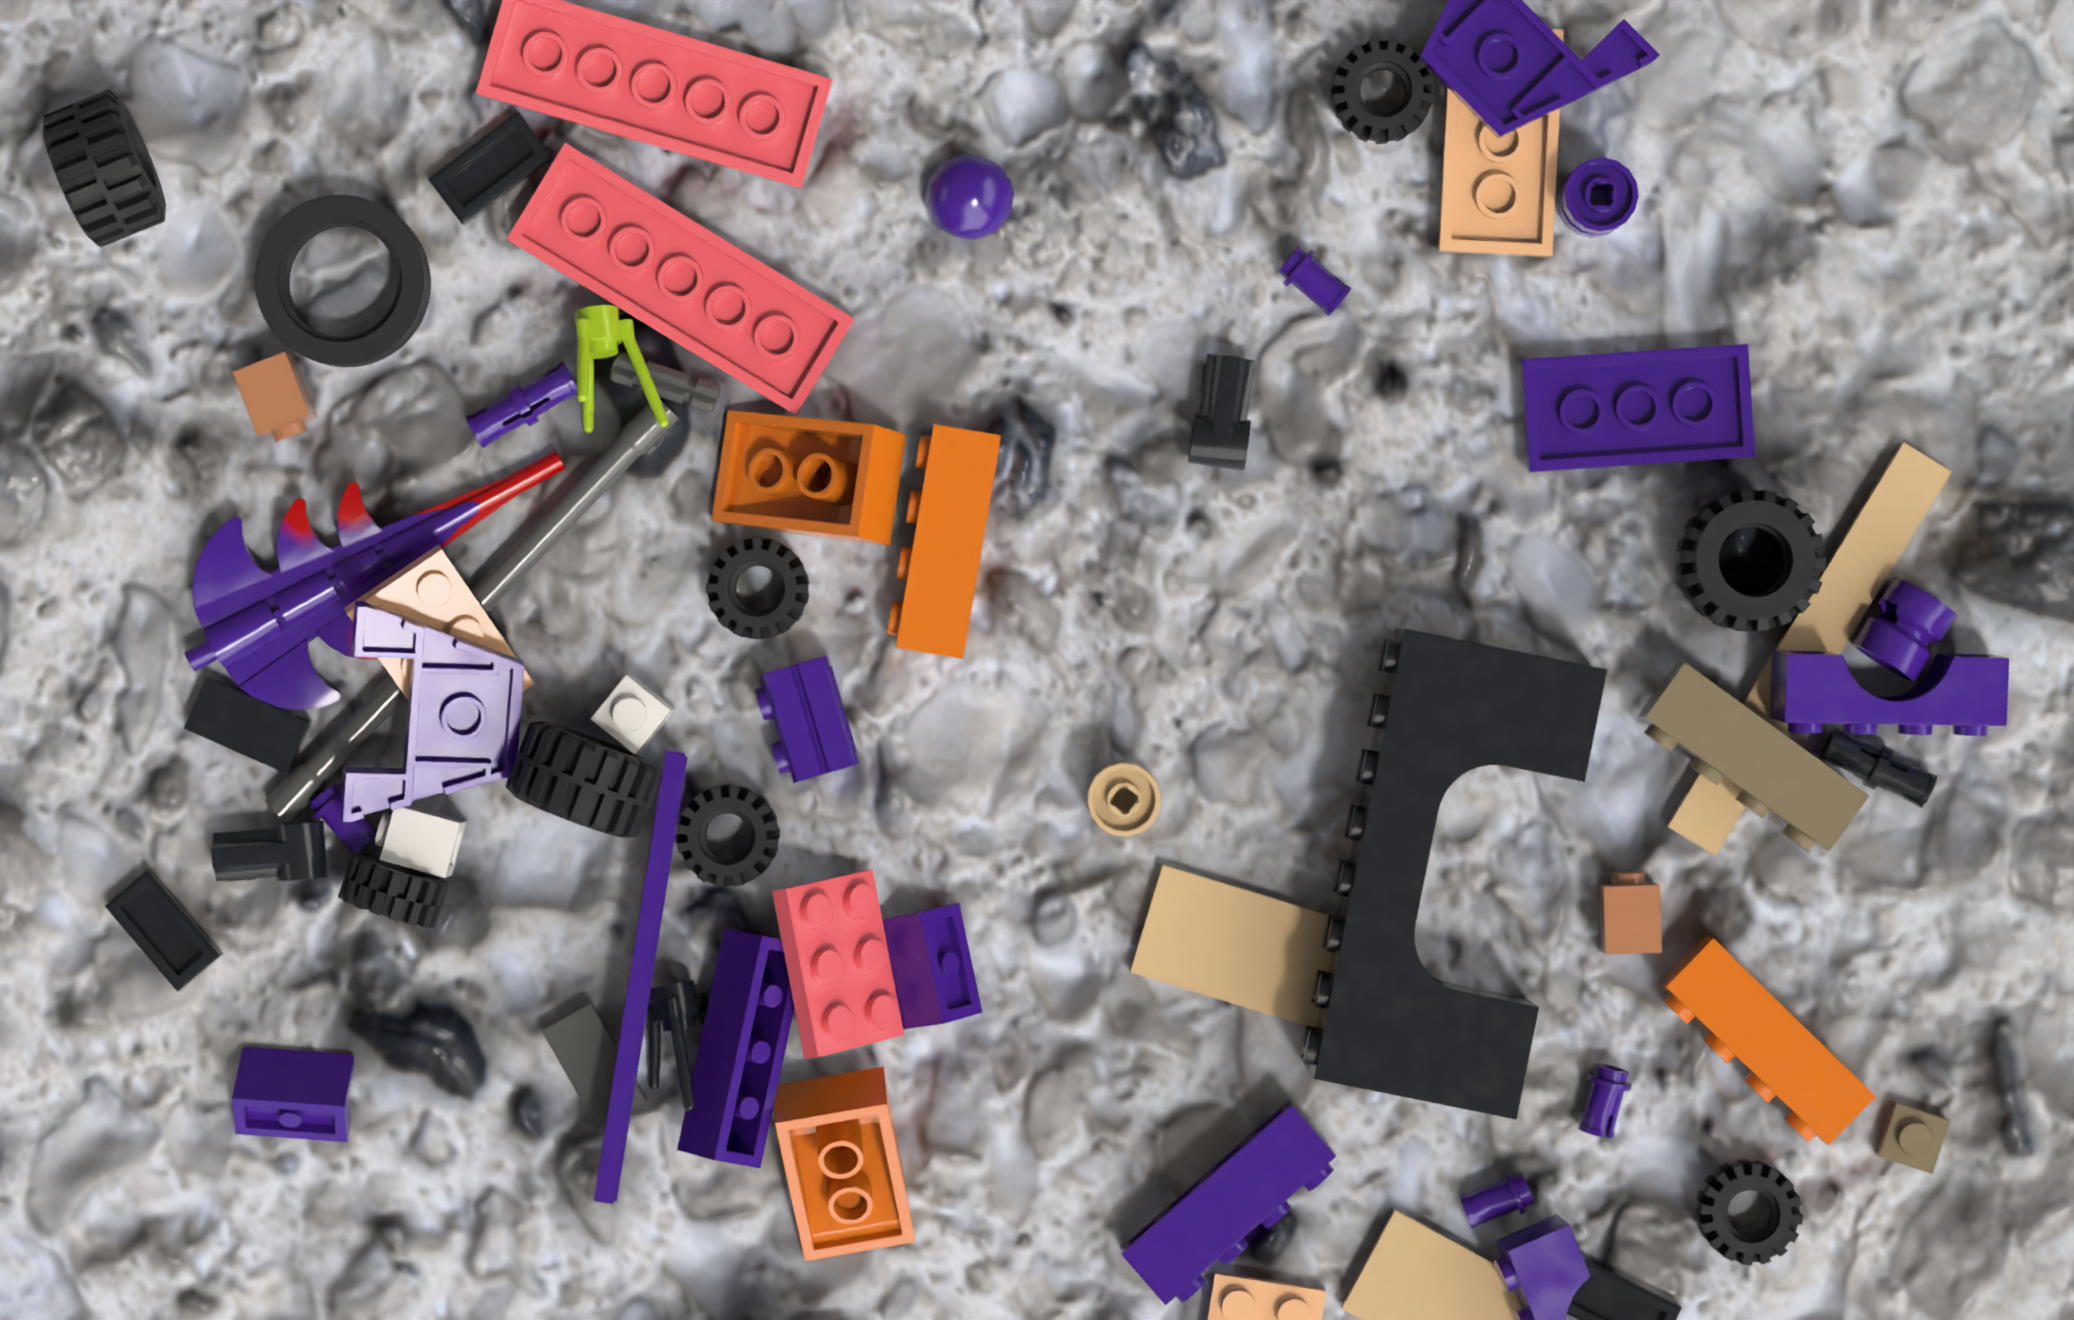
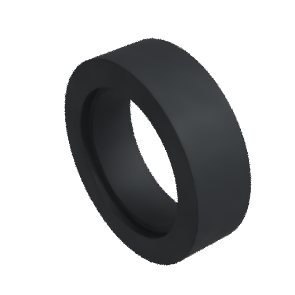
(278, 256)

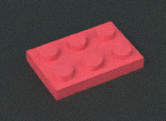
(838, 963)

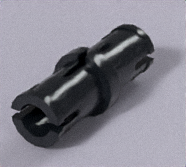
(1878, 767)

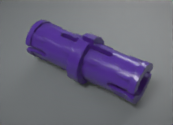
(522, 404)

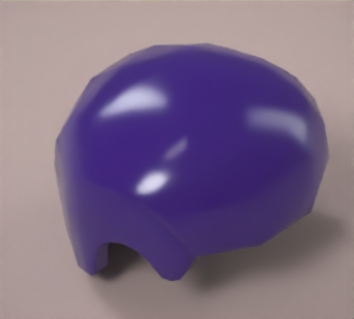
(968, 196)

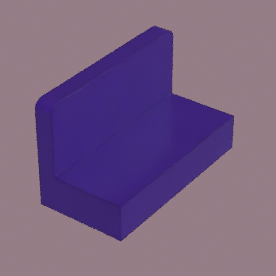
(932, 966)
(293, 1094)

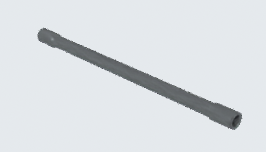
(632, 443)

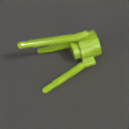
(598, 337)

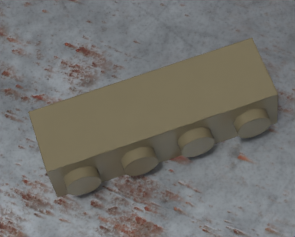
(1753, 757)

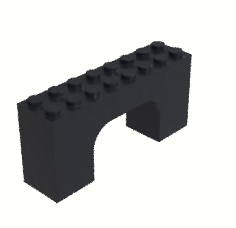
(1380, 1011)

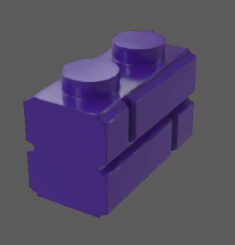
(808, 719)

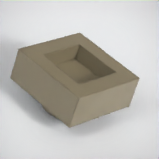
(1912, 1137)

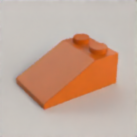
(809, 476)
(843, 1163)

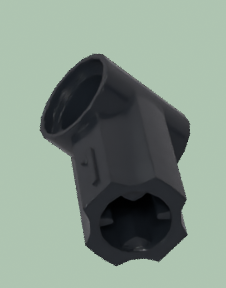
(1222, 426)
(283, 852)

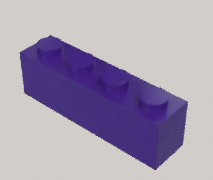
(740, 1052)
(1228, 1203)

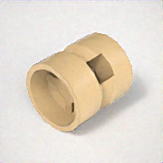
(1123, 798)

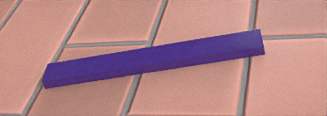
(640, 977)

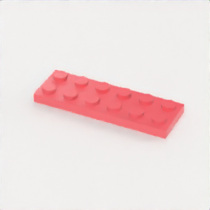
(655, 88)
(680, 279)

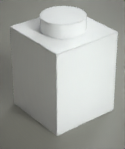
(633, 714)
(420, 840)

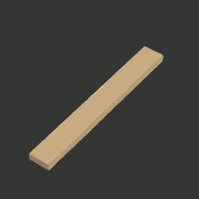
(1847, 590)

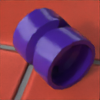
(1597, 197)
(1904, 629)

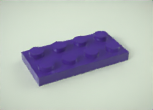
(1637, 408)

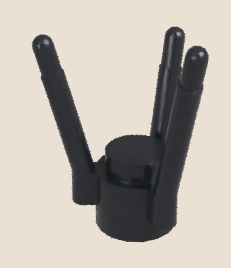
(676, 1009)

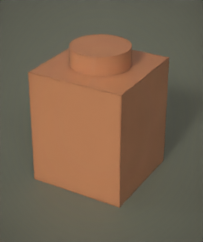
(276, 397)
(1629, 915)

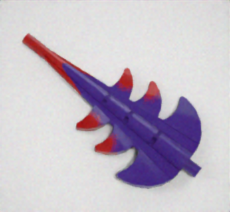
(265, 619)

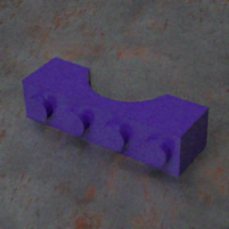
(1956, 691)
(1542, 1268)

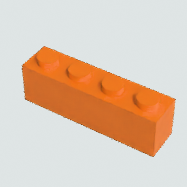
(947, 540)
(1767, 1040)

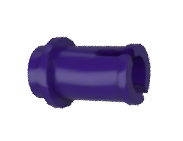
(1313, 280)
(352, 834)
(1604, 1100)
(1497, 1199)

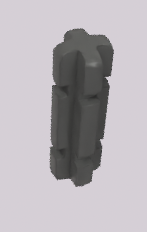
(669, 383)

